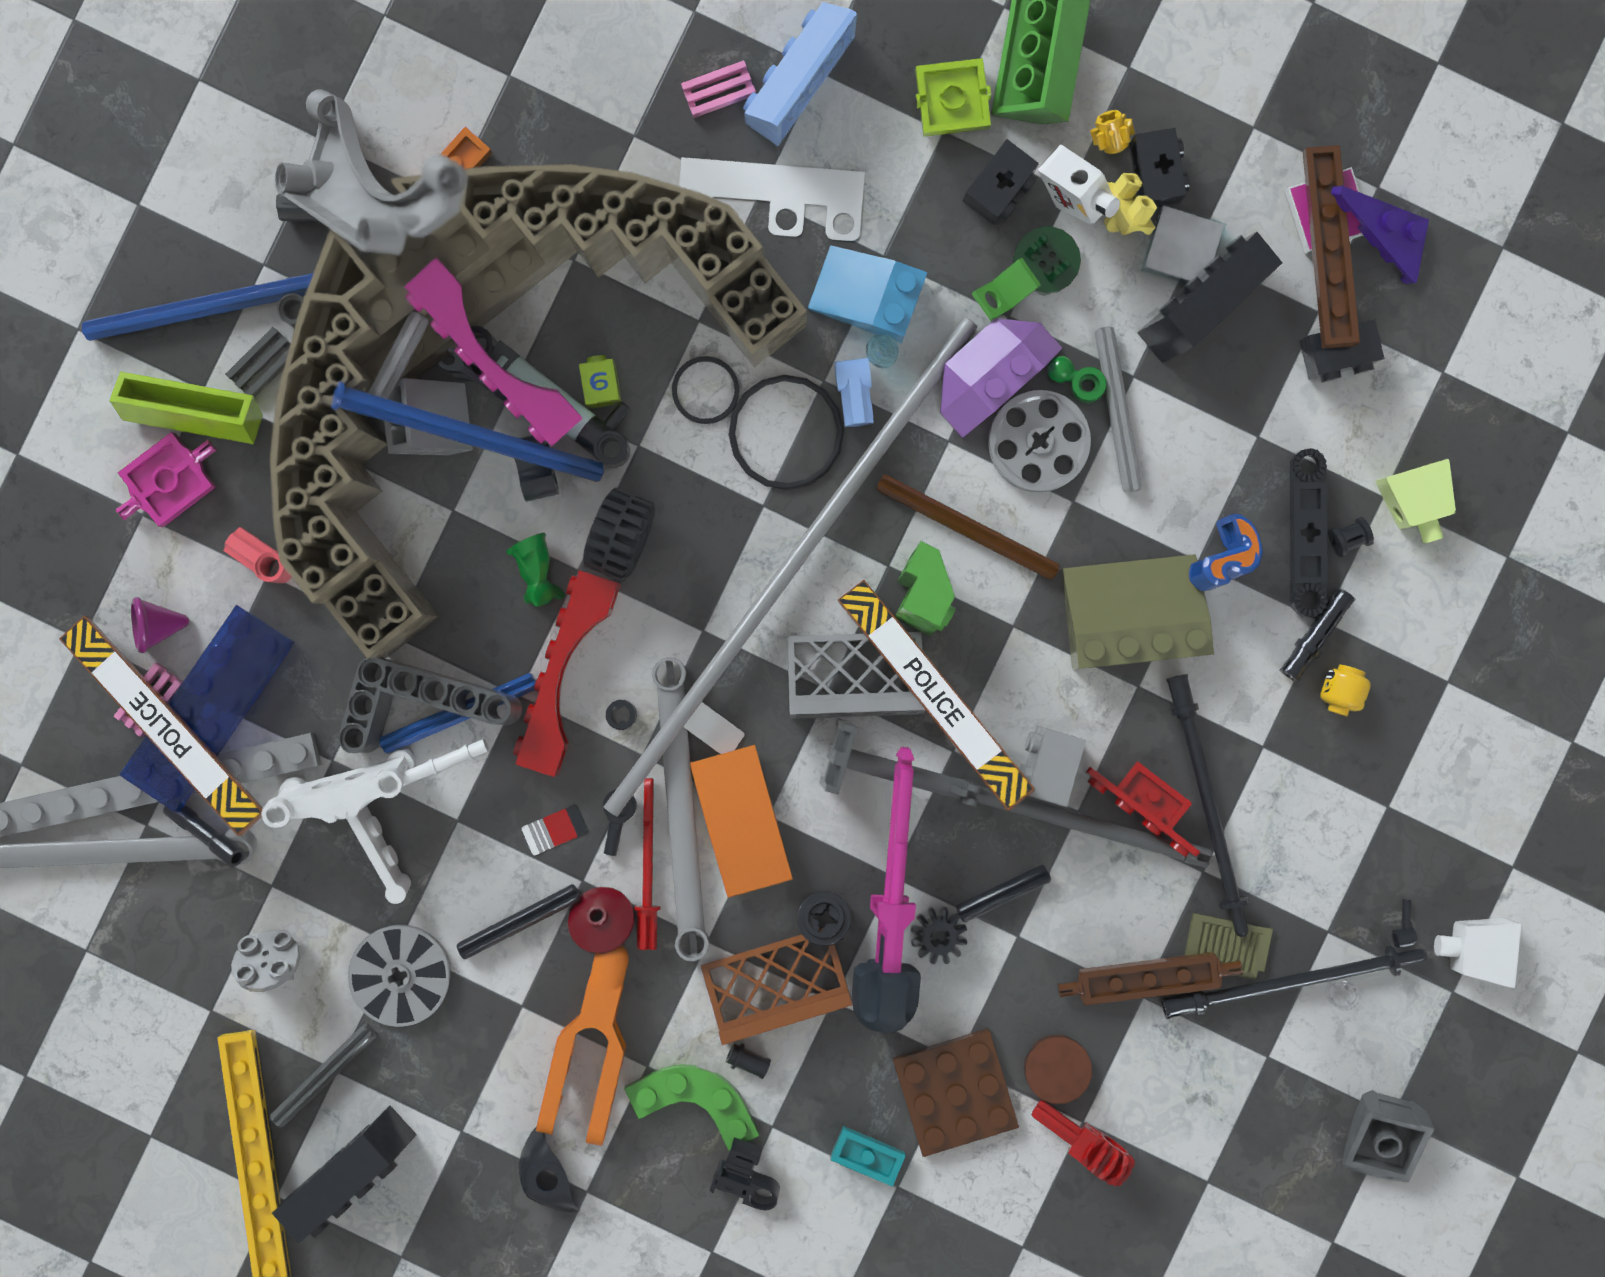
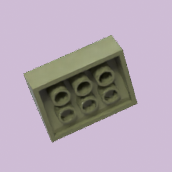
(1135, 612)

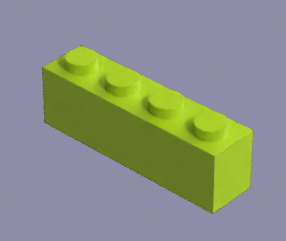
(186, 407)

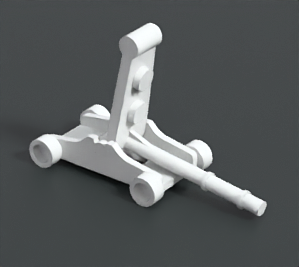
(350, 793)

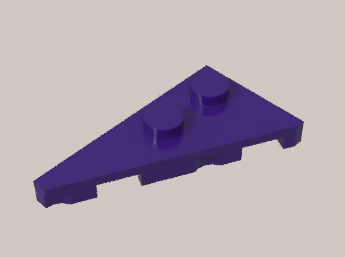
(1390, 229)

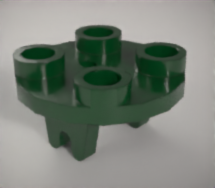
(1058, 271)

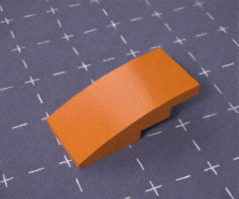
(741, 821)

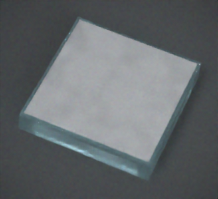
(1182, 244)

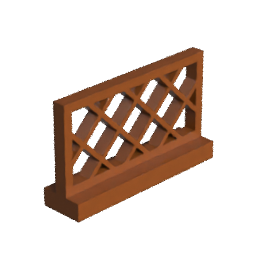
(777, 1015)

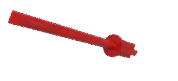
(647, 912)

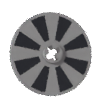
(388, 999)

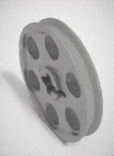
(1037, 424)

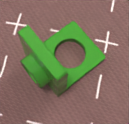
(1007, 289)

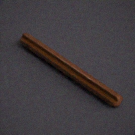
(968, 527)

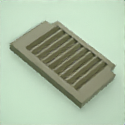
(1218, 936)

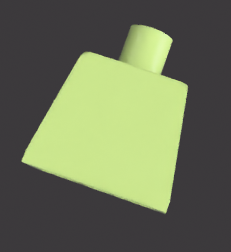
(1420, 498)

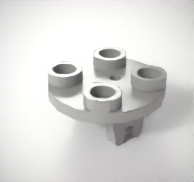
(251, 959)

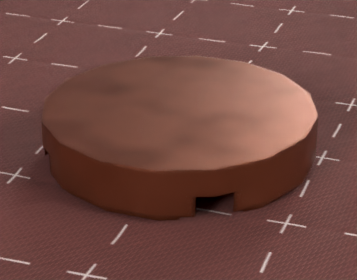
(1058, 1069)

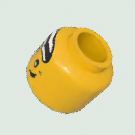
(1345, 690)

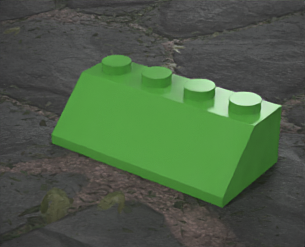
(1040, 60)

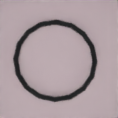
(793, 379)

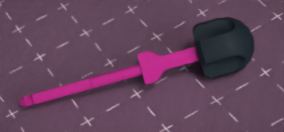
(884, 987)

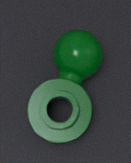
(1062, 370)

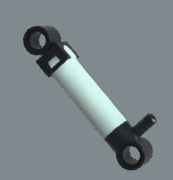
(589, 432)

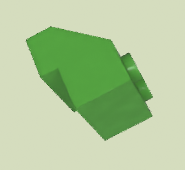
(929, 592)

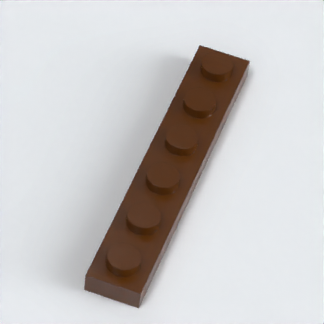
(1330, 248)

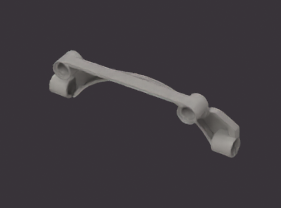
(348, 199)

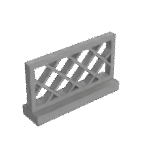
(846, 704)

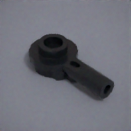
(616, 824)

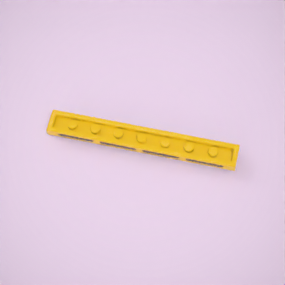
(253, 1153)

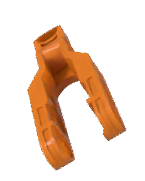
(597, 1012)

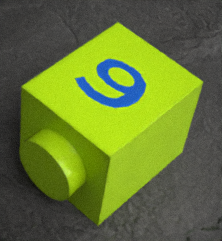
(600, 382)

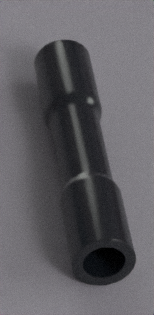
(217, 843)

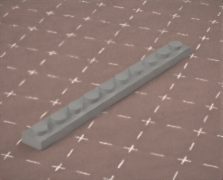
(119, 794)

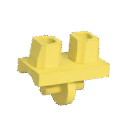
(1134, 211)

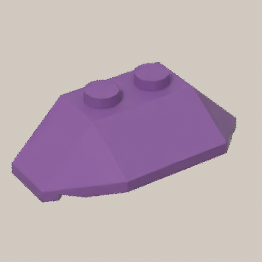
(993, 370)

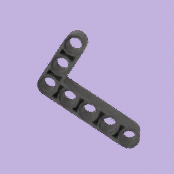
(421, 691)

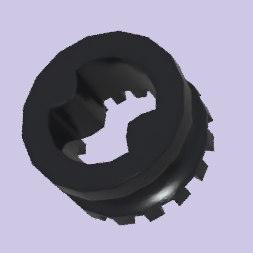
(623, 724)

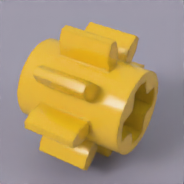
(1112, 132)

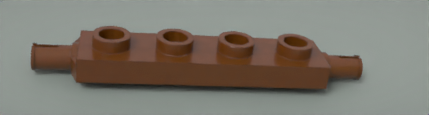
(1150, 978)

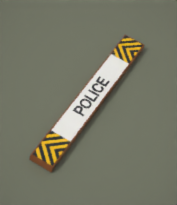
(936, 696)
(163, 725)

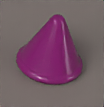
(153, 623)

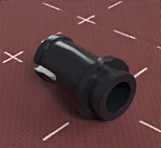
(747, 1060)

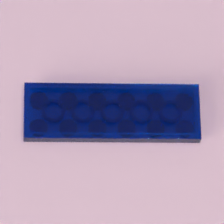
(212, 700)

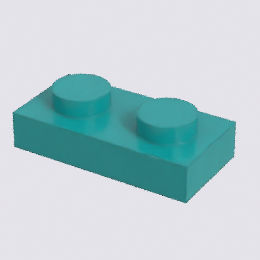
(867, 1156)

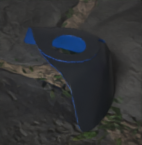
(537, 1157)

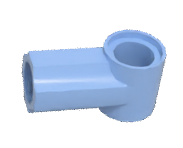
(853, 383)

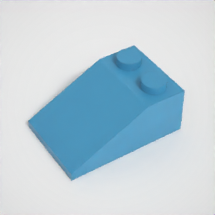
(867, 292)

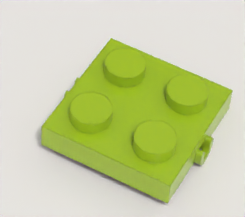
(953, 97)

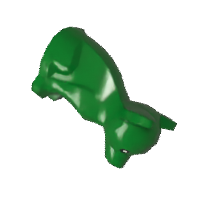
(533, 564)

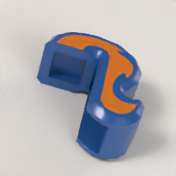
(1241, 558)

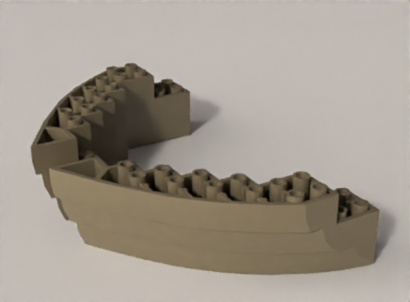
(499, 245)

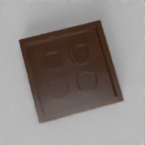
(955, 1092)

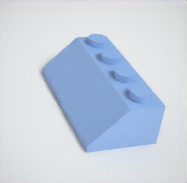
(801, 71)

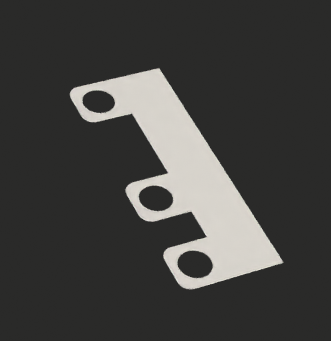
(784, 188)

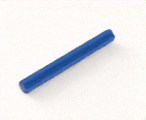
(446, 719)

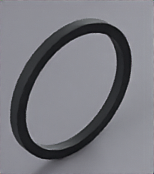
(705, 359)

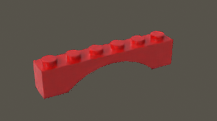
(545, 738)

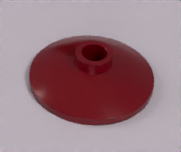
(608, 932)

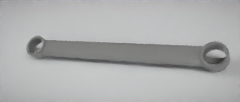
(681, 818)
(115, 851)

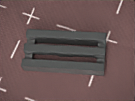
(252, 355)

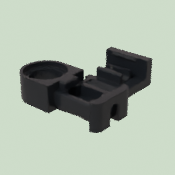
(737, 1175)

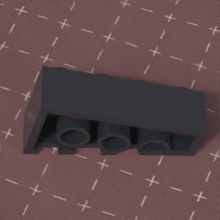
(1210, 298)
(345, 1176)

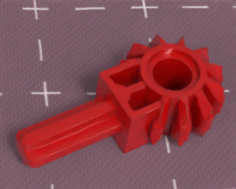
(1088, 1145)

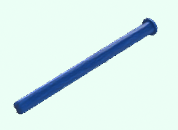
(195, 308)
(465, 433)

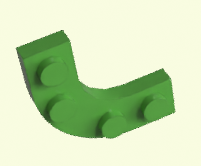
(696, 1086)

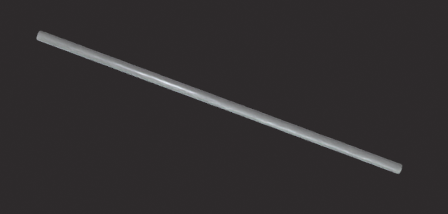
(789, 568)

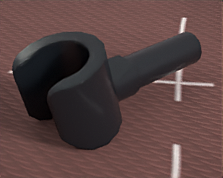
(1407, 935)

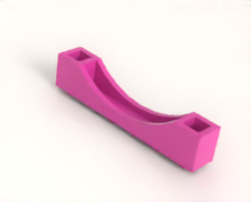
(441, 297)

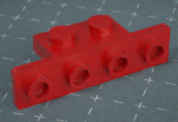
(1151, 799)

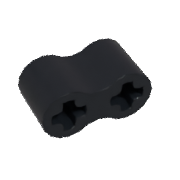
(536, 480)

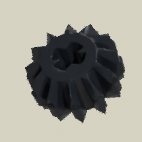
(939, 923)

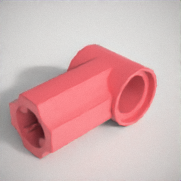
(255, 555)

